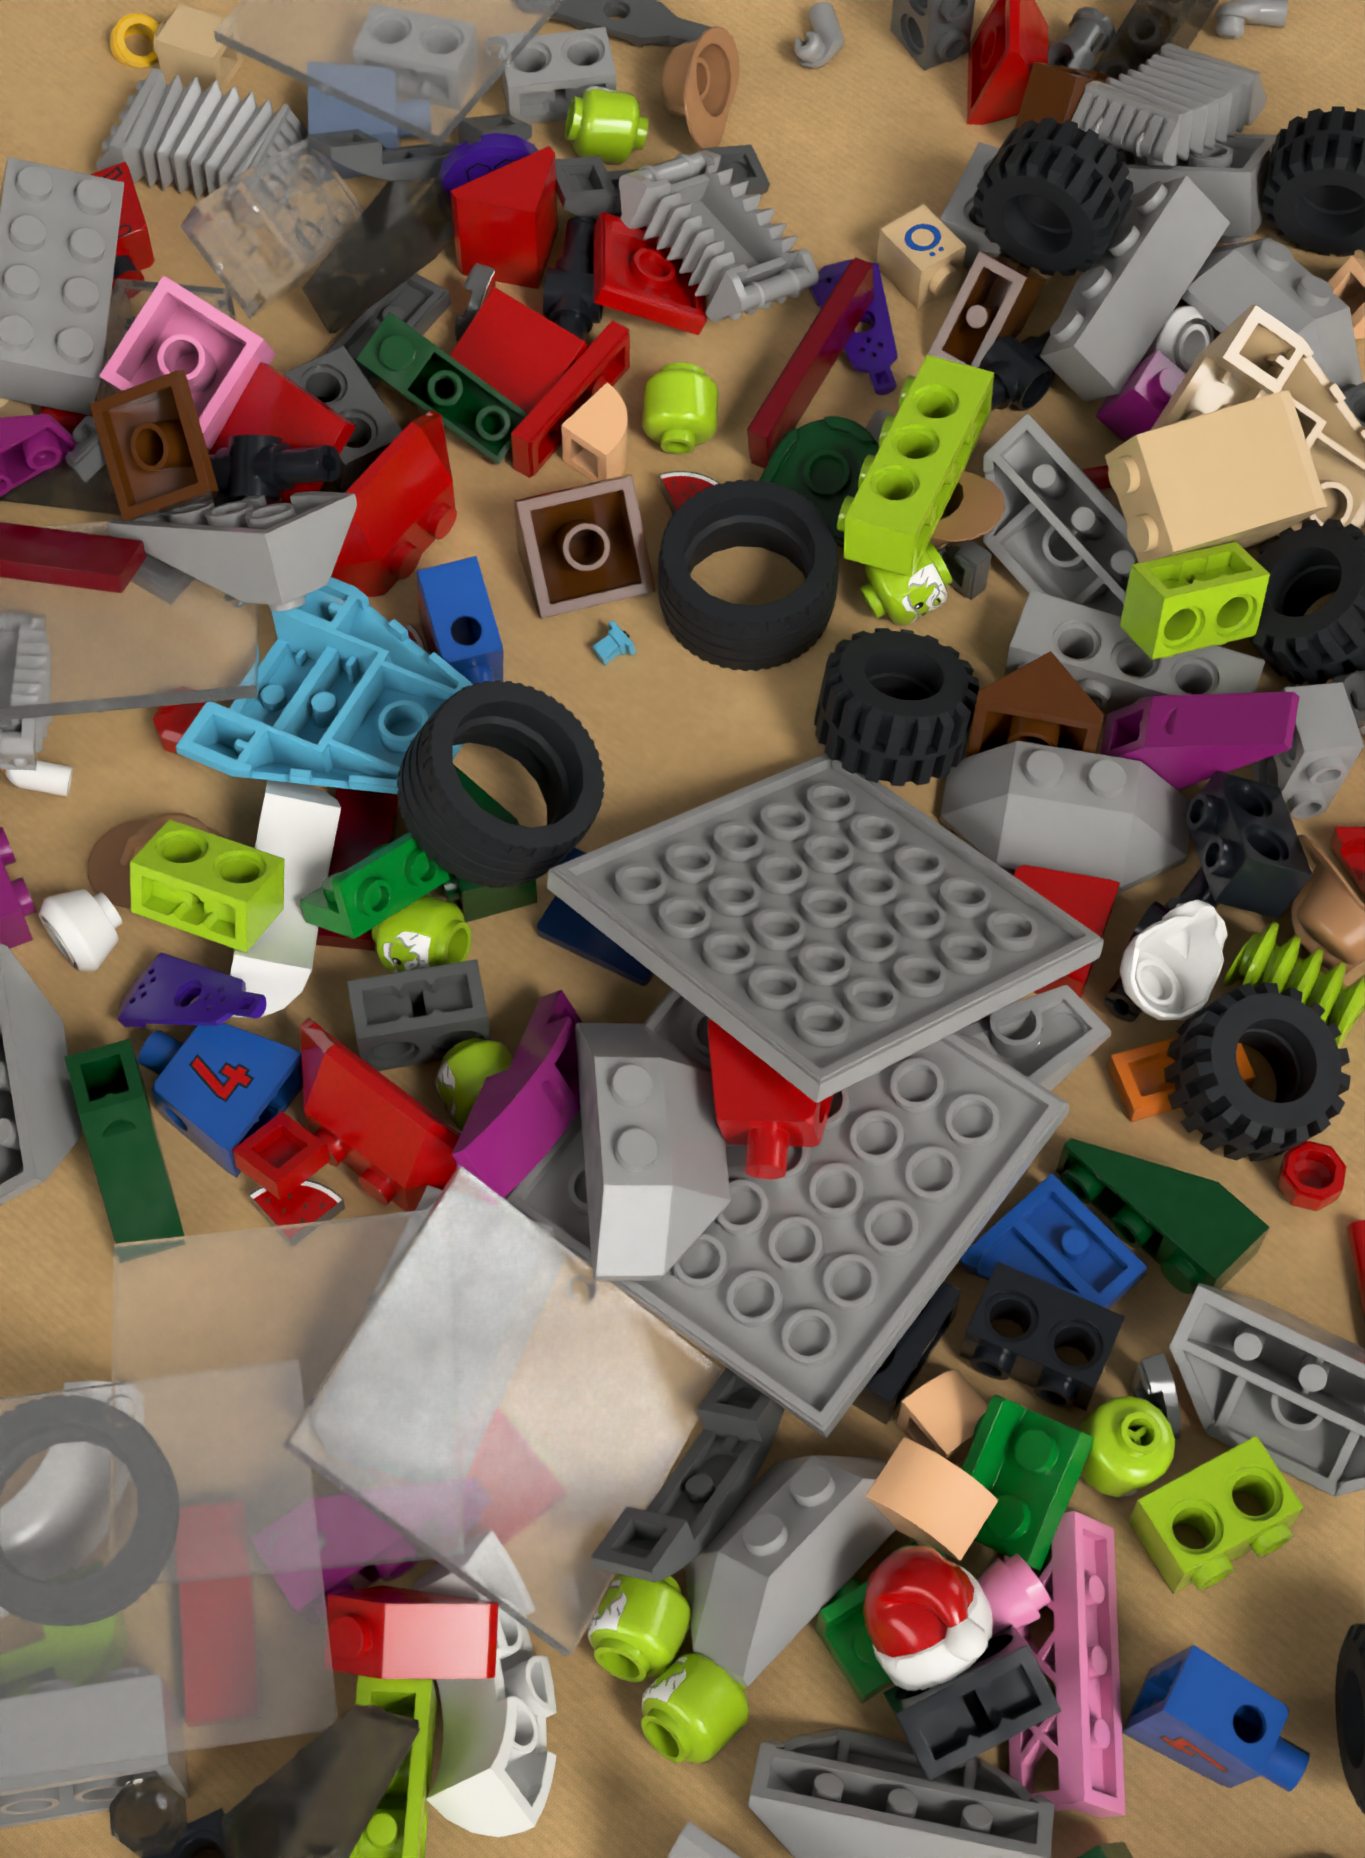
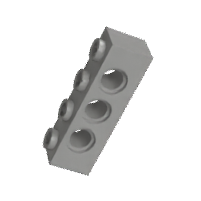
(1109, 653)

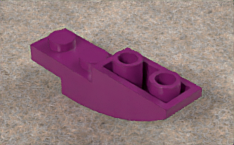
(526, 1106)

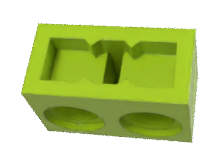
(1194, 600)
(207, 885)
(1206, 1503)

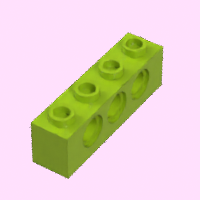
(916, 465)
(401, 1817)

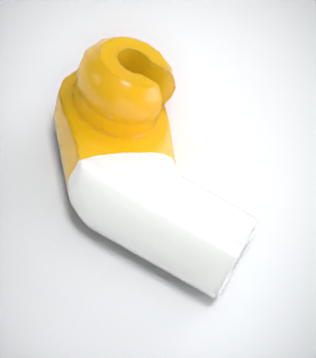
(47, 778)

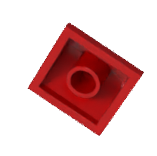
(1002, 59)
(508, 220)

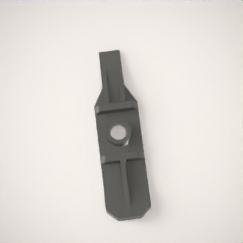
(641, 23)

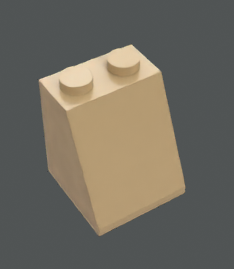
(1216, 479)

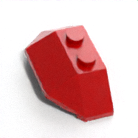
(400, 509)
(372, 1123)

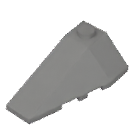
(1228, 176)
(251, 547)

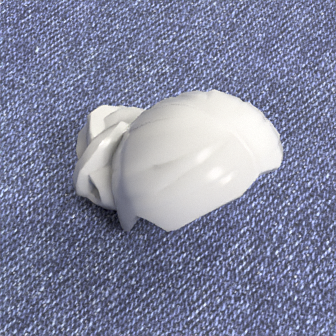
(1175, 962)

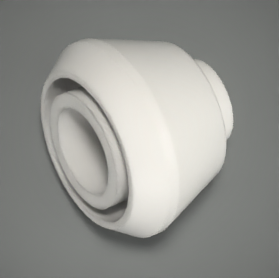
(1183, 337)
(81, 927)

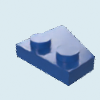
(1059, 1243)

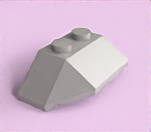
(1269, 277)
(1056, 522)
(1067, 812)
(35, 1089)
(648, 1150)
(1276, 1379)
(782, 1559)
(871, 1799)

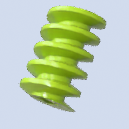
(1266, 961)

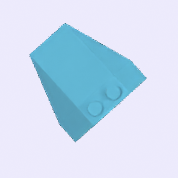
(332, 700)

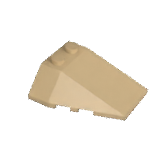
(1267, 357)

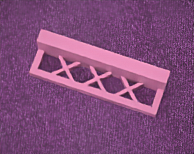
(1084, 1675)

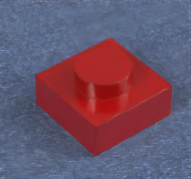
(281, 1155)

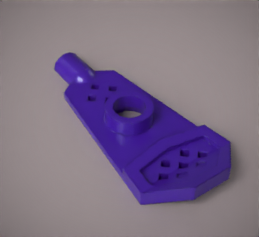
(879, 335)
(170, 984)

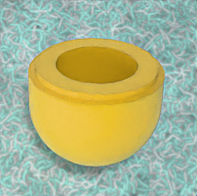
(128, 25)

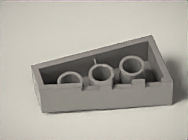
(1133, 288)

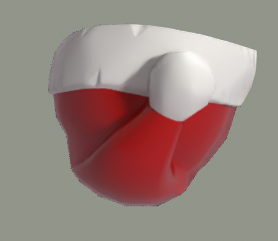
(925, 1617)

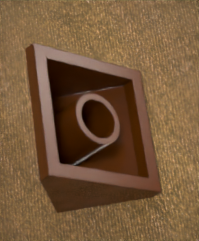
(154, 447)
(583, 546)
(1037, 707)

